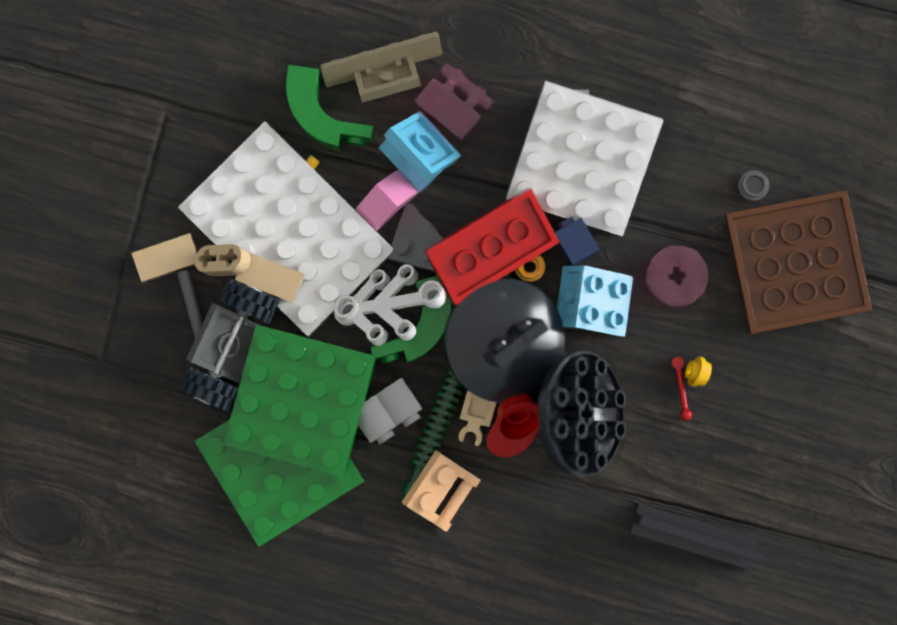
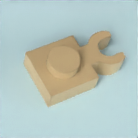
(477, 413)

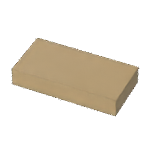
(165, 258)
(271, 278)

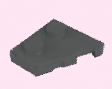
(413, 237)

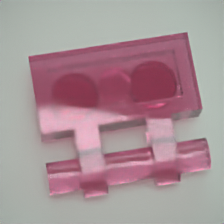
(447, 108)

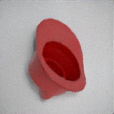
(514, 426)

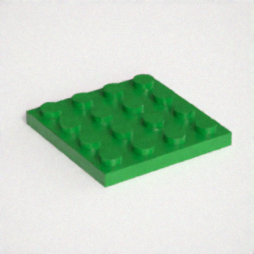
(300, 400)
(269, 491)

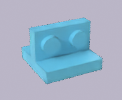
(418, 150)

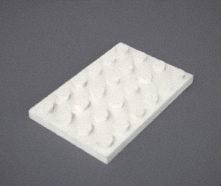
(290, 215)

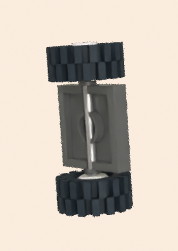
(225, 343)

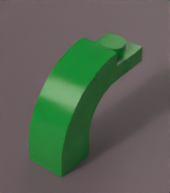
(302, 96)
(427, 336)

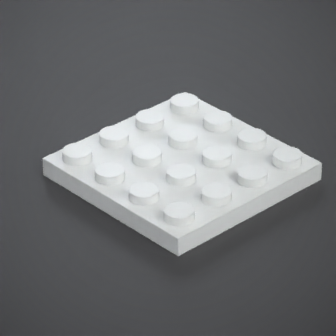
(585, 157)

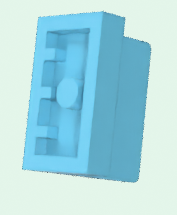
(594, 299)

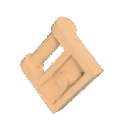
(434, 485)

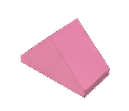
(386, 199)

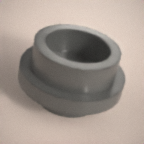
(753, 185)

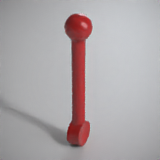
(677, 363)

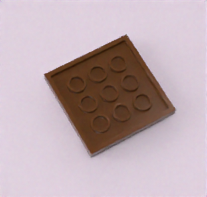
(798, 262)

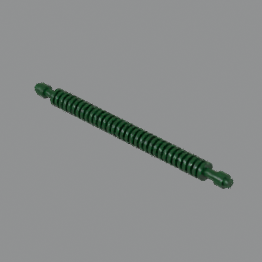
(436, 426)

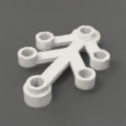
(386, 302)

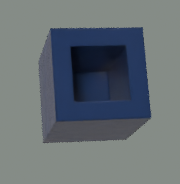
(575, 241)

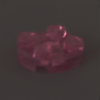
(667, 290)

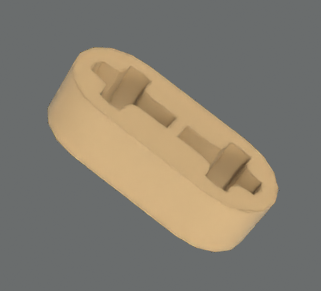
(223, 254)

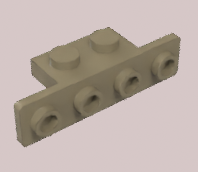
(385, 68)

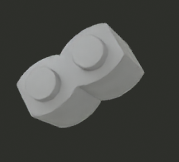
(388, 410)

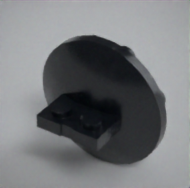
(503, 340)
(580, 414)

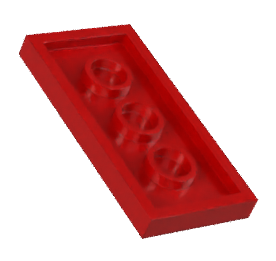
(491, 246)

